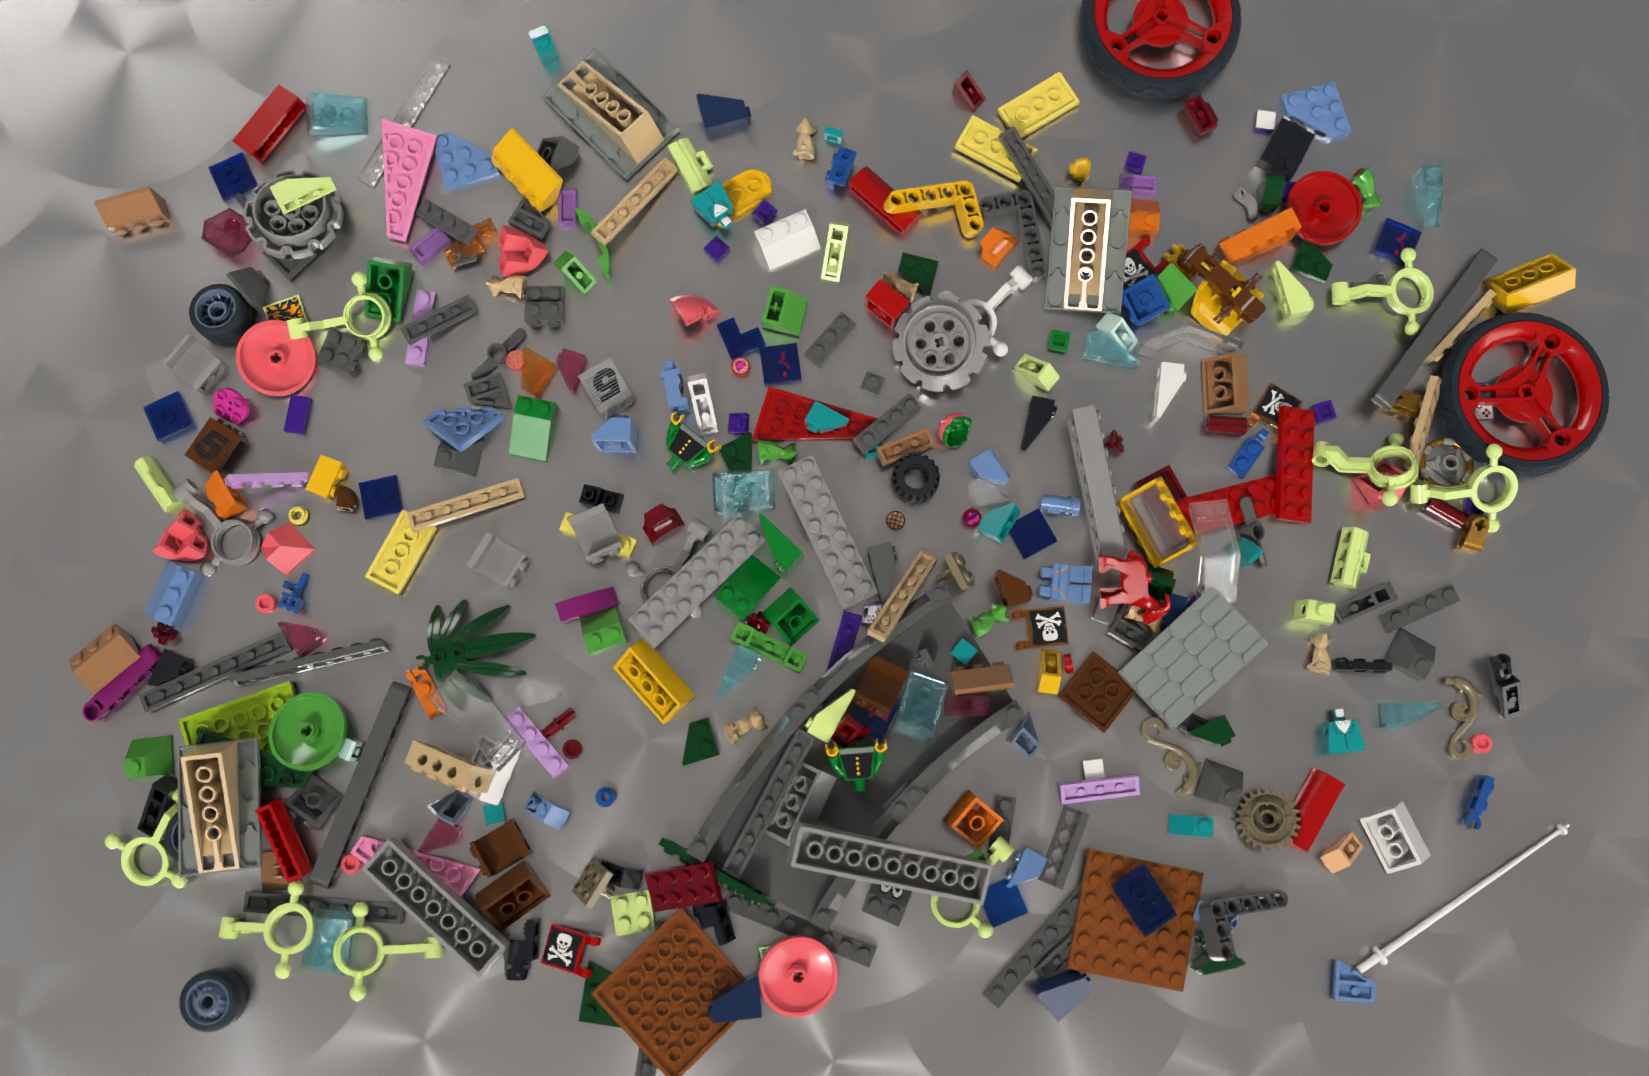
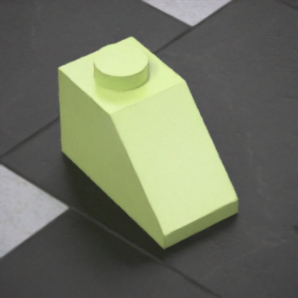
(1037, 372)

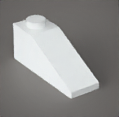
(1169, 379)
(702, 404)

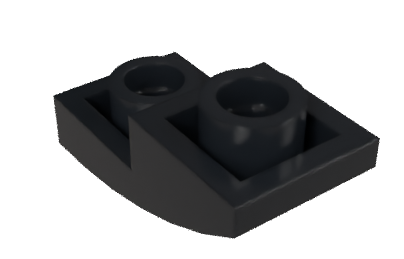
(595, 496)

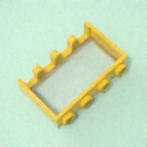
(1157, 522)

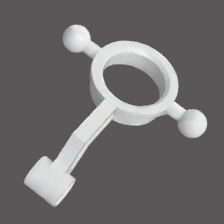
(1018, 279)

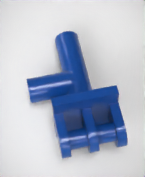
(294, 597)

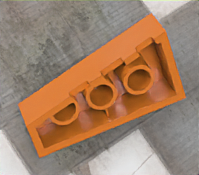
(1259, 237)

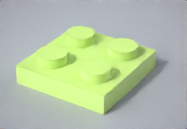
(633, 912)

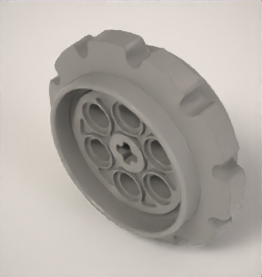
(314, 232)
(968, 357)

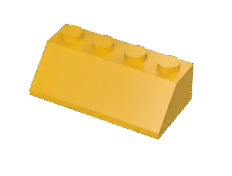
(527, 170)
(1531, 283)
(653, 681)

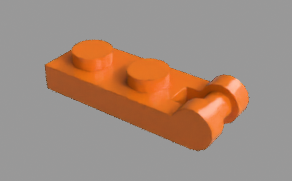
(424, 689)

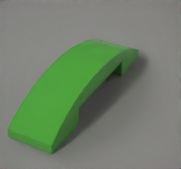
(605, 260)
(768, 647)

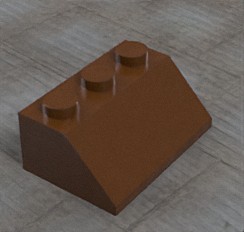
(512, 895)

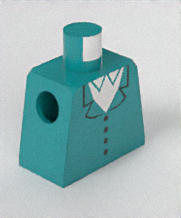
(714, 205)
(1342, 735)

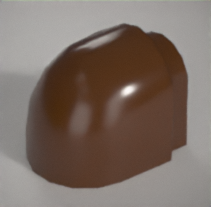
(346, 499)

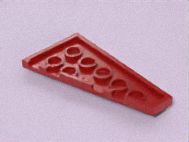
(784, 418)

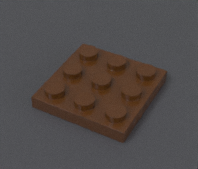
(1097, 692)

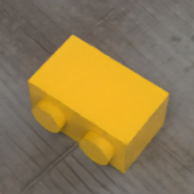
(326, 477)

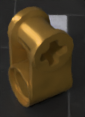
(1408, 403)
(1474, 536)

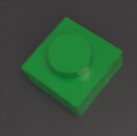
(1059, 341)

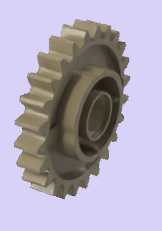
(1268, 804)

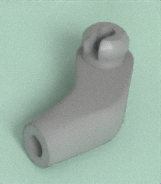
(1248, 201)
(1377, 279)

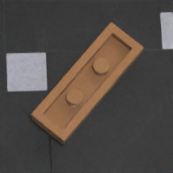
(902, 447)

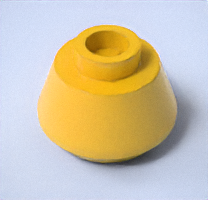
(1080, 169)

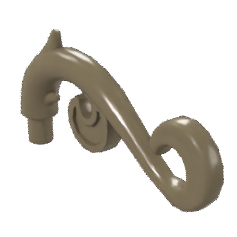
(1457, 713)
(1169, 760)

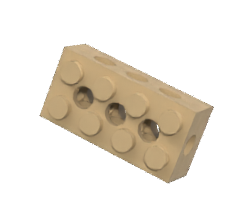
(443, 765)

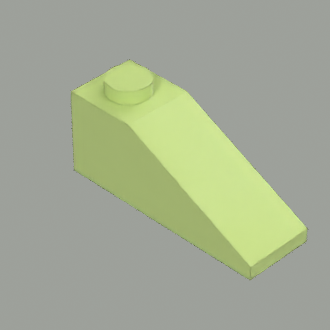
(300, 191)
(835, 250)
(1292, 293)
(827, 718)

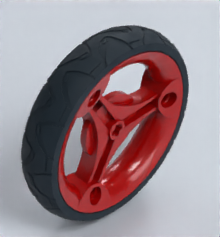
(1160, 25)
(1525, 393)

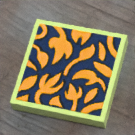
(286, 309)

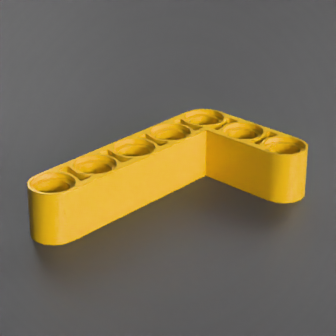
(938, 199)

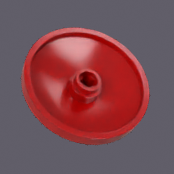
(1325, 207)

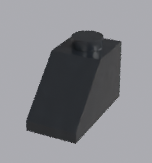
(170, 666)
(624, 875)

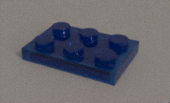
(1143, 900)

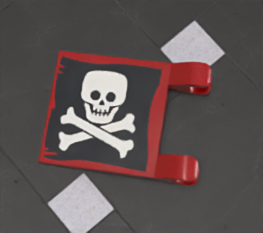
(1138, 265)
(565, 950)

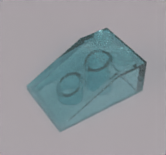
(335, 115)
(743, 490)
(919, 708)
(319, 953)

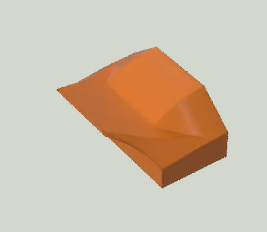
(997, 246)

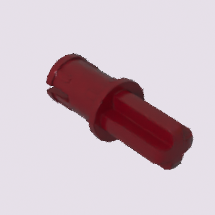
(558, 723)

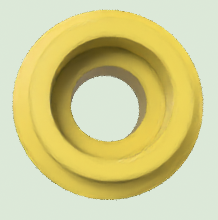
(294, 511)

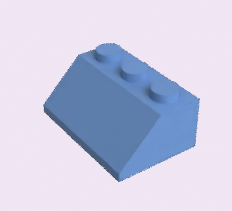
(616, 435)
(174, 594)

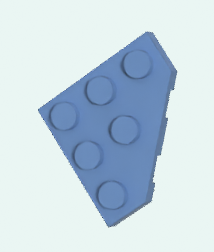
(1318, 109)
(462, 162)
(464, 425)

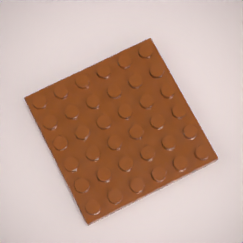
(1107, 938)
(665, 994)

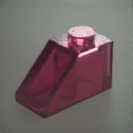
(571, 365)
(301, 637)
(967, 706)
(441, 836)

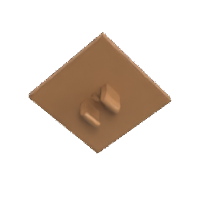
(272, 875)

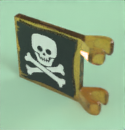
(1268, 407)
(1045, 627)

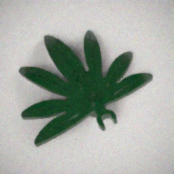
(453, 654)

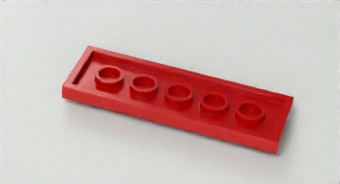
(1295, 465)
(1260, 491)

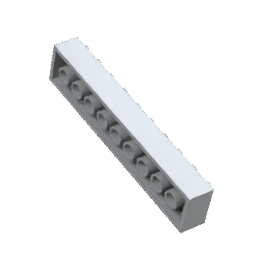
(888, 863)

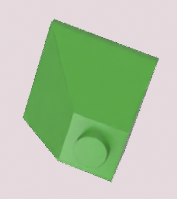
(149, 757)

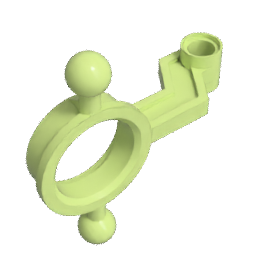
(1343, 294)
(298, 327)
(1325, 454)
(1421, 490)
(1001, 850)
(128, 864)
(232, 926)
(431, 948)

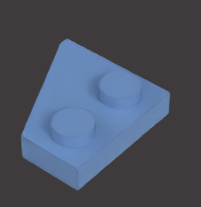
(1351, 985)

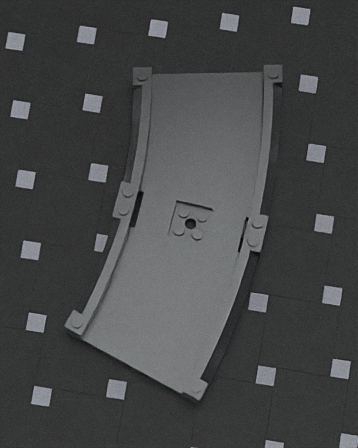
(926, 623)

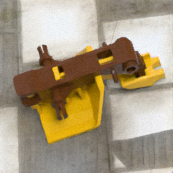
(1224, 294)

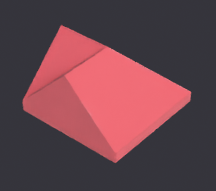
(1372, 491)
(286, 548)

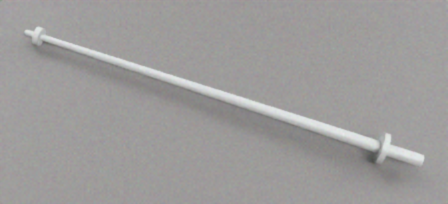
(1380, 955)

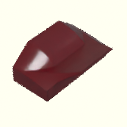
(1200, 115)
(661, 522)
(848, 731)

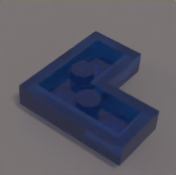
(737, 343)

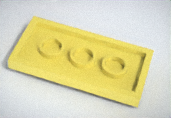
(1039, 105)
(982, 143)
(399, 554)

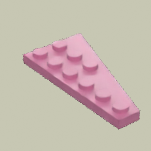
(405, 168)
(454, 874)

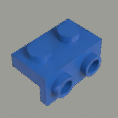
(841, 167)

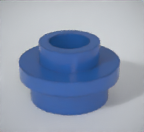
(611, 797)

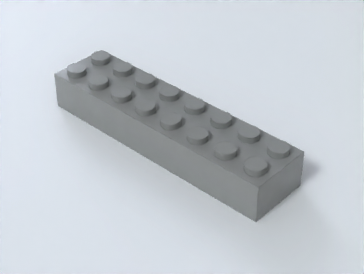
(1096, 483)
(827, 533)
(695, 581)
(436, 906)

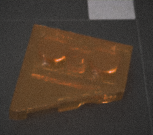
(535, 372)

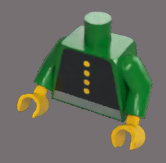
(686, 445)
(857, 762)

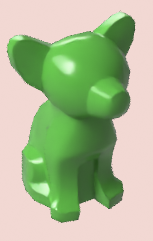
(1366, 184)
(771, 450)
(983, 623)

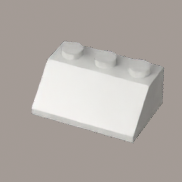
(787, 240)
(499, 780)
(1395, 838)

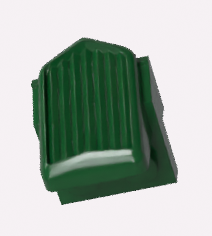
(1161, 582)
(1206, 966)

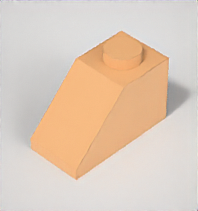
(1342, 852)

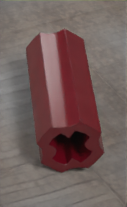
(1226, 424)
(1446, 512)

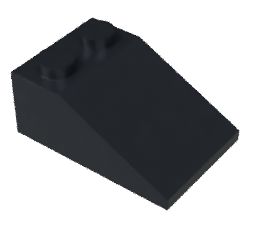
(1285, 150)

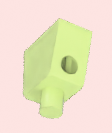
(1315, 612)

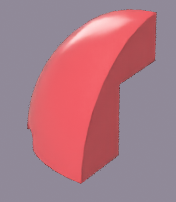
(519, 252)
(693, 308)
(182, 539)

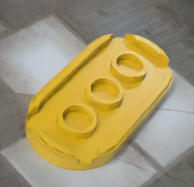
(747, 191)

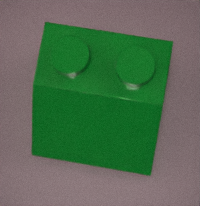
(790, 616)

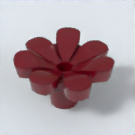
(1115, 441)
(758, 622)
(164, 633)

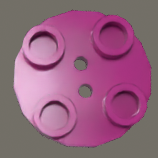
(231, 405)

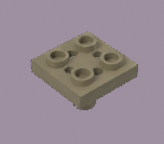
(957, 571)
(593, 883)

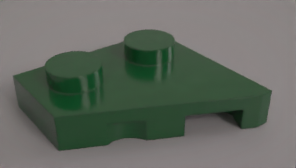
(1311, 262)
(918, 270)
(738, 453)
(699, 742)

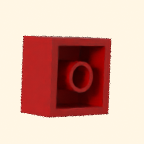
(886, 303)

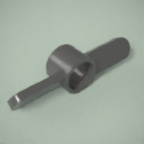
(489, 363)
(1252, 528)

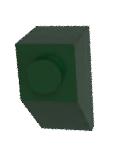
(1270, 193)
(1214, 731)

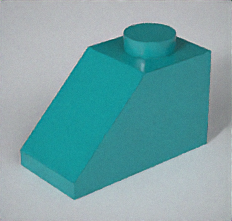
(544, 44)
(824, 419)
(998, 522)
(1249, 552)
(1191, 825)

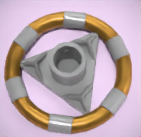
(1445, 464)

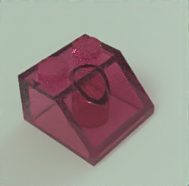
(227, 232)

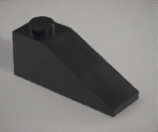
(1038, 416)
(158, 803)

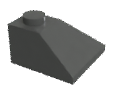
(558, 152)
(251, 286)
(458, 462)
(1411, 655)
(1220, 784)

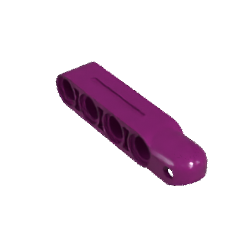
(122, 686)

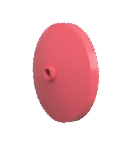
(261, 346)
(799, 993)

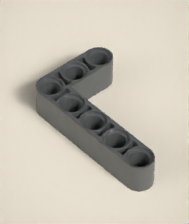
(1024, 227)
(1215, 919)

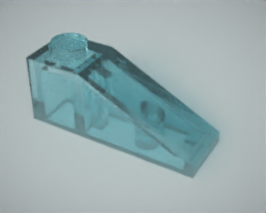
(1429, 195)
(1105, 350)
(740, 666)
(1403, 714)

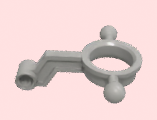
(187, 492)
(698, 532)

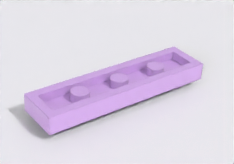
(424, 304)
(258, 480)
(538, 745)
(1099, 788)

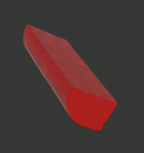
(269, 123)
(873, 192)
(1314, 803)
(284, 839)

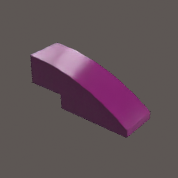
(586, 604)

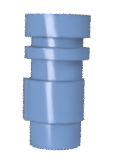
(1058, 504)

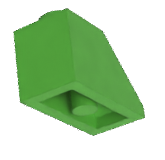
(575, 272)

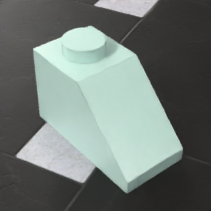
(1117, 330)
(351, 749)

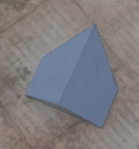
(1025, 738)
(452, 807)

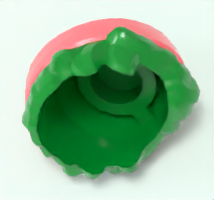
(954, 429)

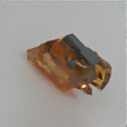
(461, 254)

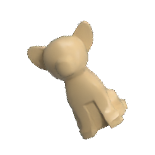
(805, 143)
(513, 284)
(901, 285)
(1132, 611)
(1321, 659)
(735, 730)

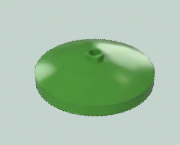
(307, 731)

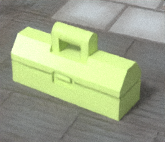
(690, 169)
(158, 483)
(1350, 558)

